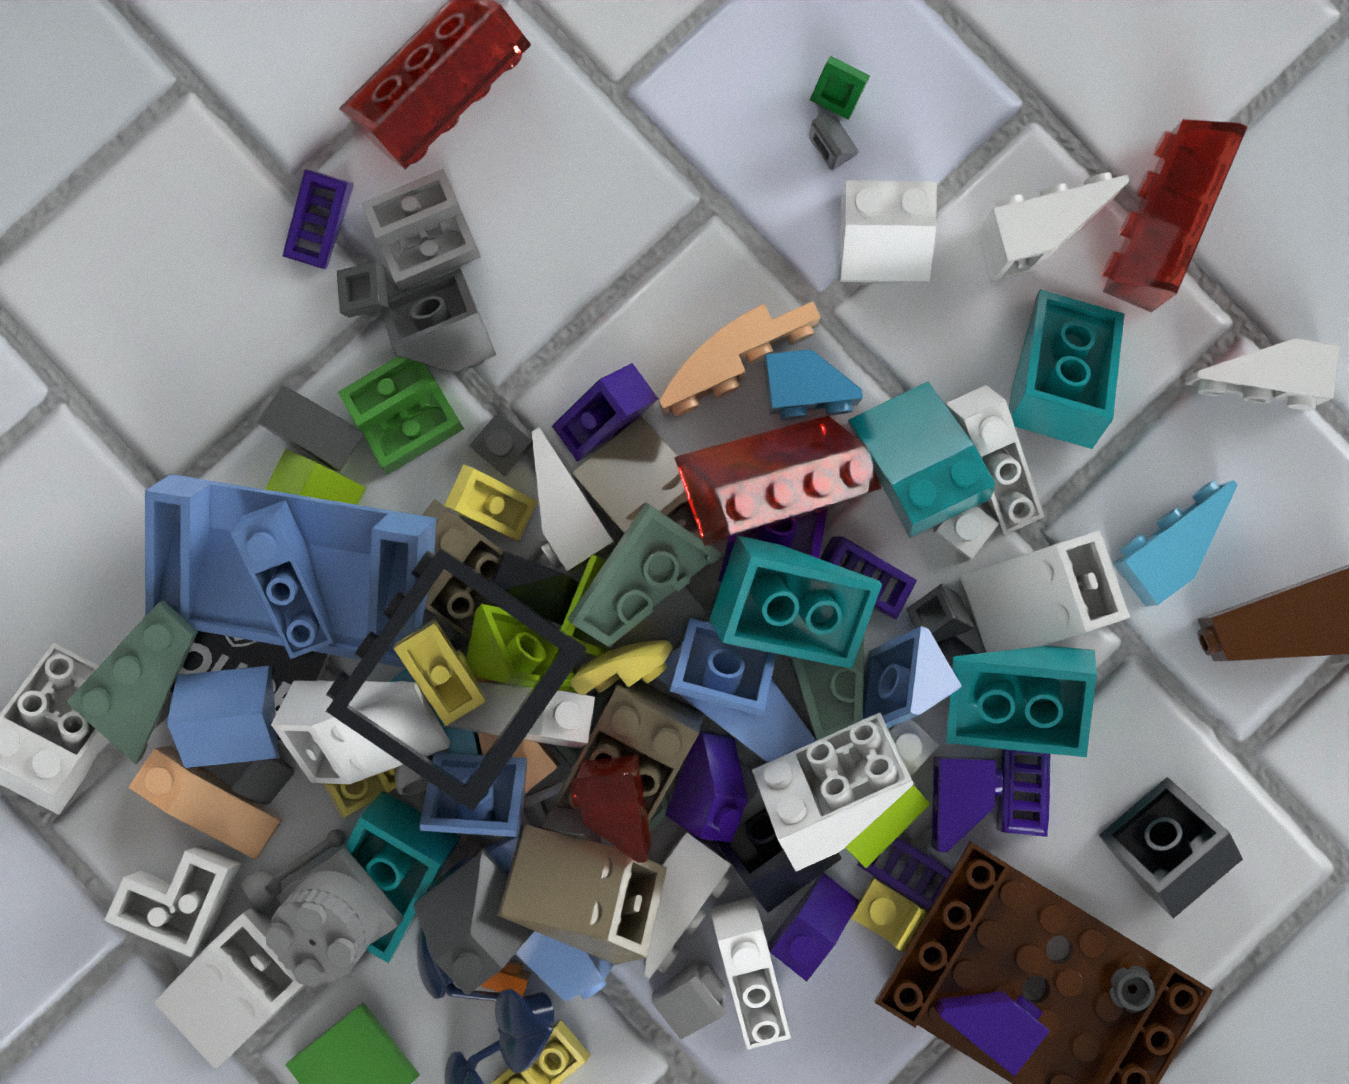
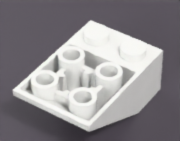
(1027, 232)
(1045, 595)
(42, 738)
(338, 754)
(832, 789)
(229, 989)

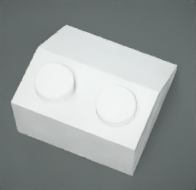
(887, 231)

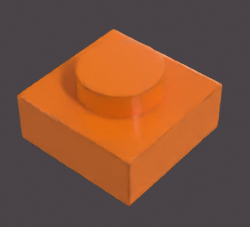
(510, 977)

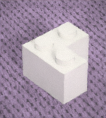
(178, 912)

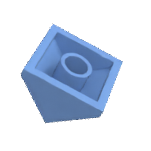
(722, 671)
(906, 677)
(224, 717)
(496, 814)

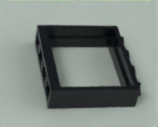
(521, 722)

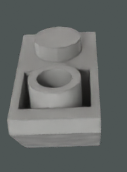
(691, 999)

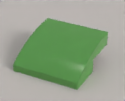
(400, 411)
(353, 1053)

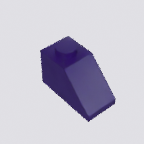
(604, 411)
(710, 789)
(961, 797)
(813, 926)
(997, 1025)

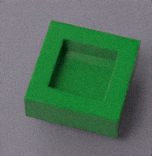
(839, 87)

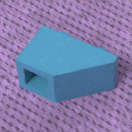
(807, 382)

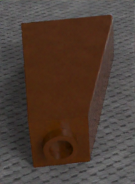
(1286, 623)

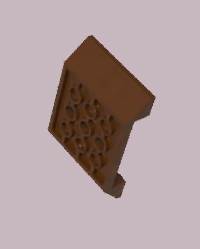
(993, 934)

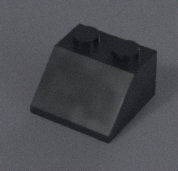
(1172, 847)
(764, 863)

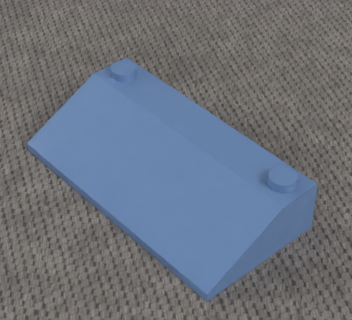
(354, 549)

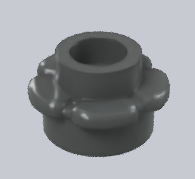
(1144, 991)

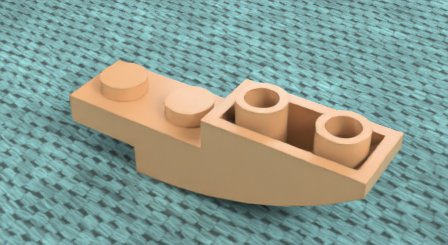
(717, 362)

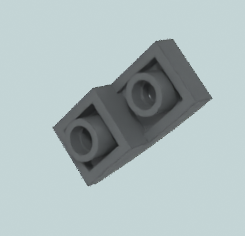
(310, 428)
(666, 621)

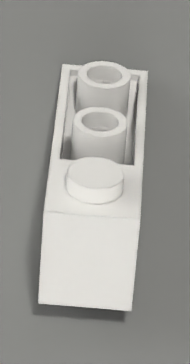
(1288, 371)
(991, 429)
(691, 877)
(750, 972)

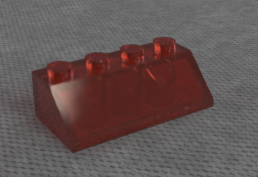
(436, 78)
(1172, 211)
(775, 477)

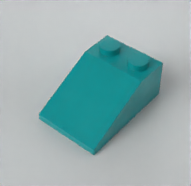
(1068, 370)
(923, 459)
(792, 604)
(1024, 700)
(398, 860)

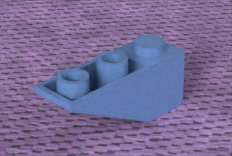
(284, 577)

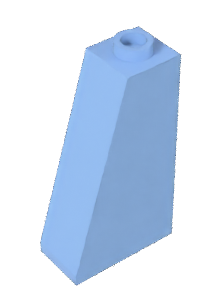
(768, 736)
(556, 963)

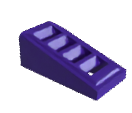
(301, 214)
(893, 606)
(1041, 788)
(901, 884)

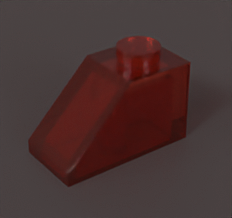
(614, 803)

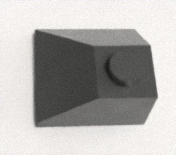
(438, 324)
(464, 924)

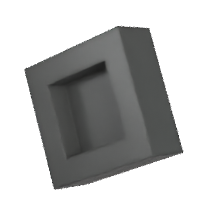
(362, 289)
(501, 444)

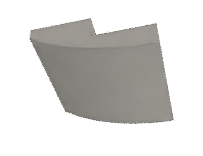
(421, 230)

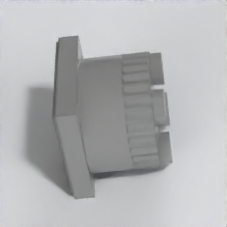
(329, 920)

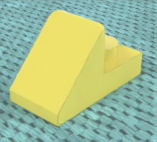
(490, 503)
(440, 672)
(888, 913)

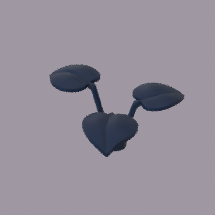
(522, 1022)

